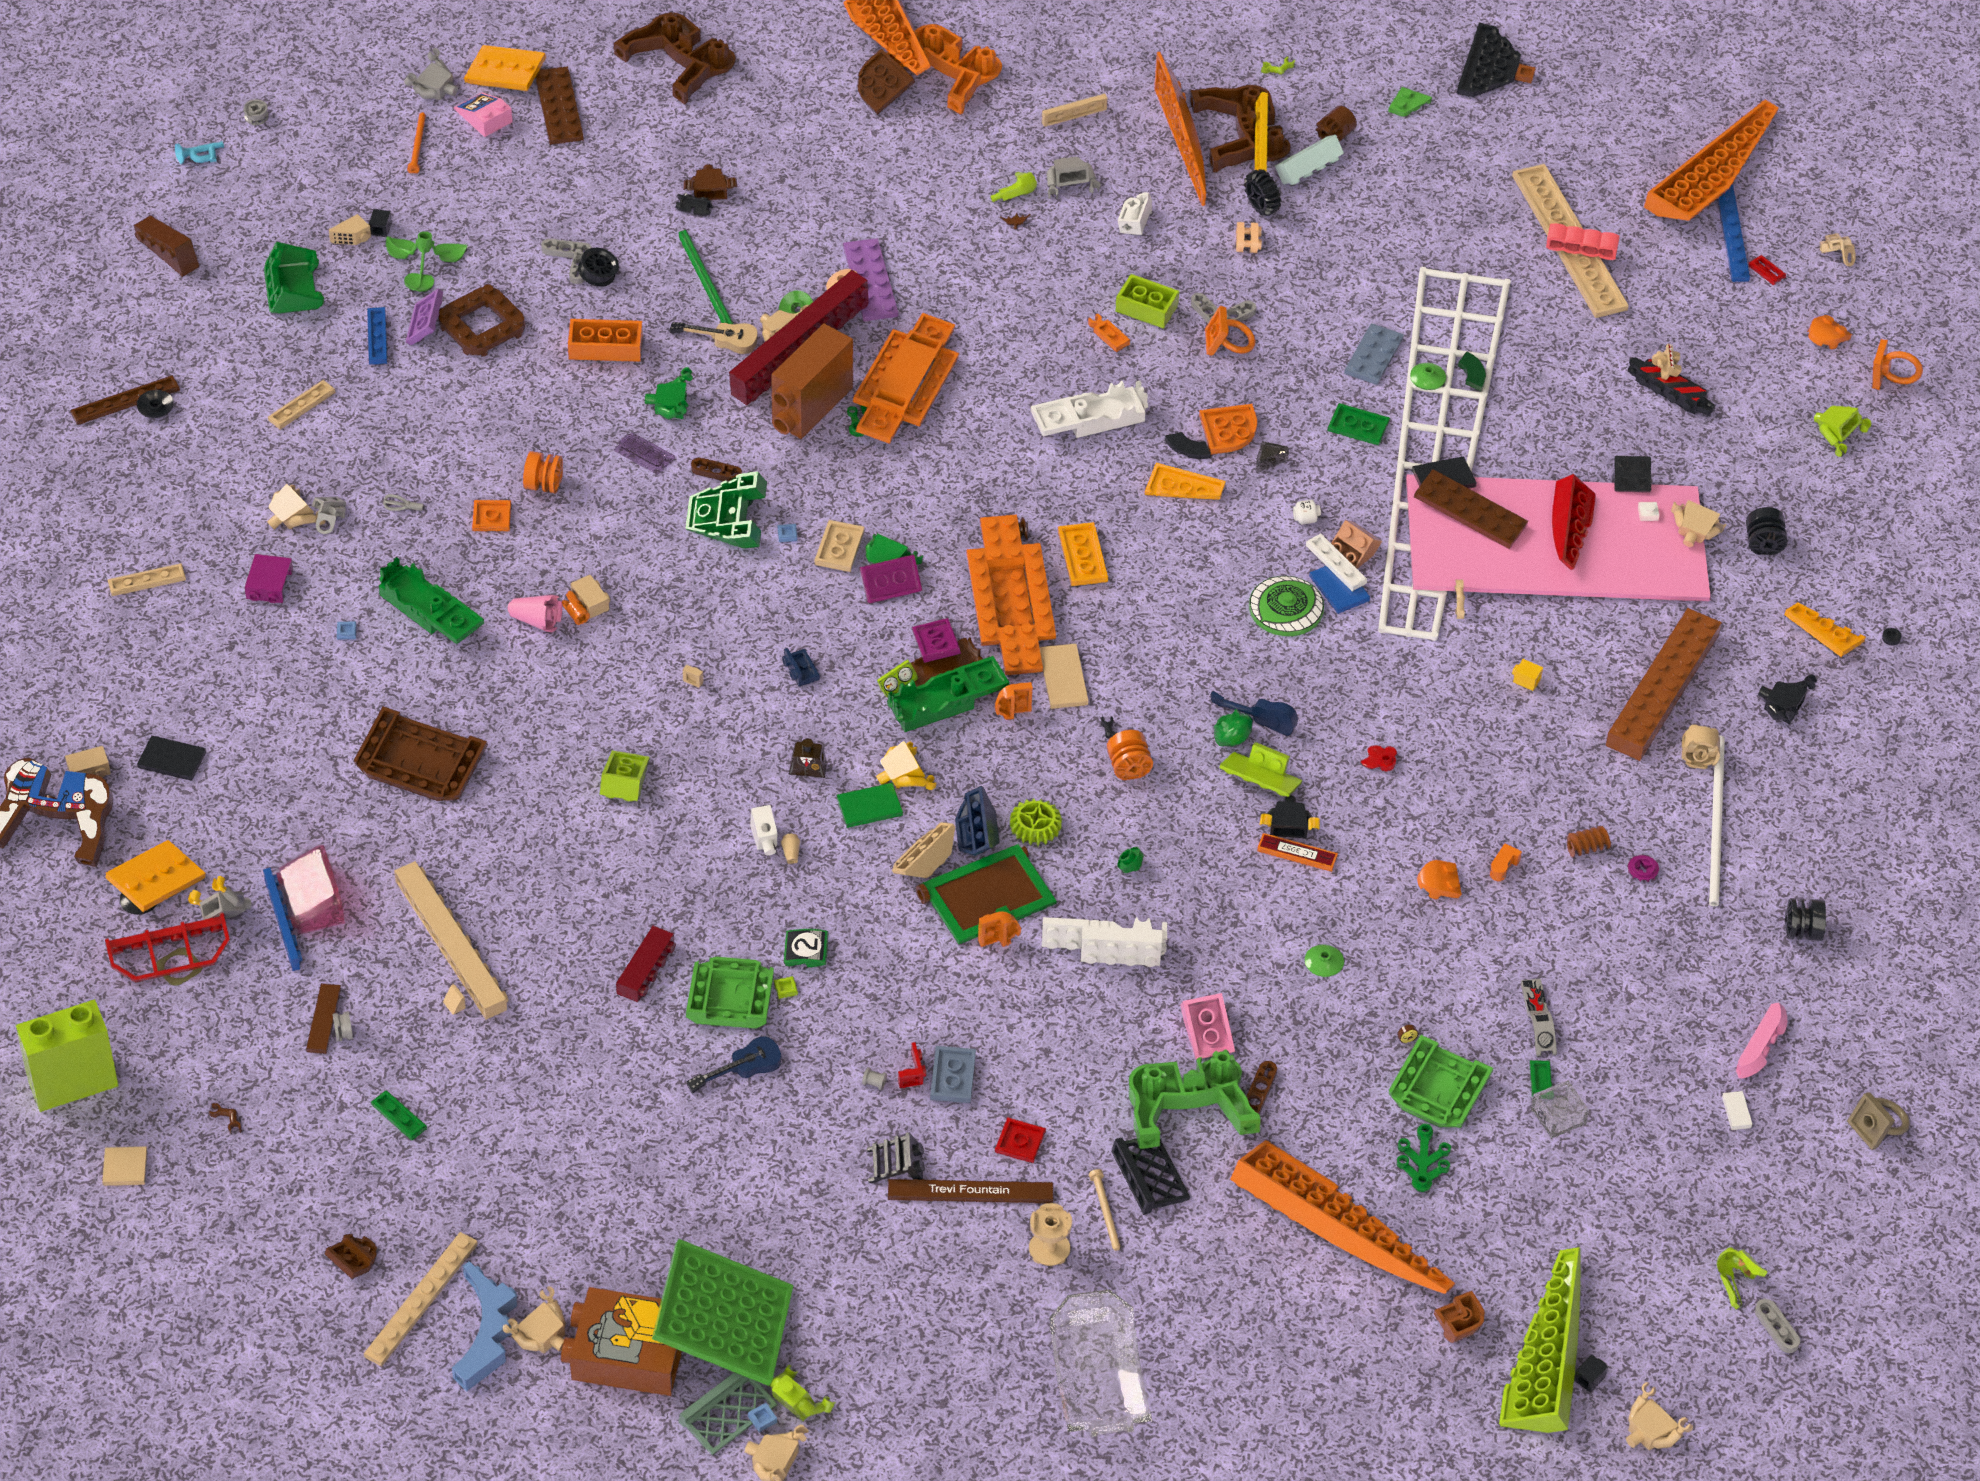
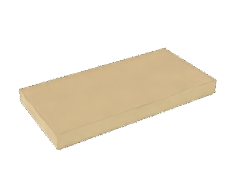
(1063, 676)

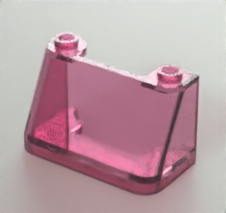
(312, 891)

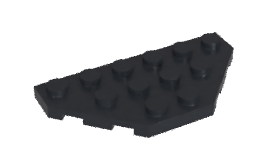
(1489, 62)

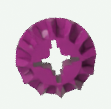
(1647, 863)

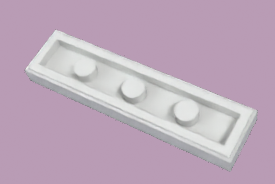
(1336, 562)

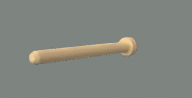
(1096, 1176)

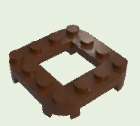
(487, 296)

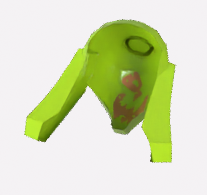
(1740, 1260)

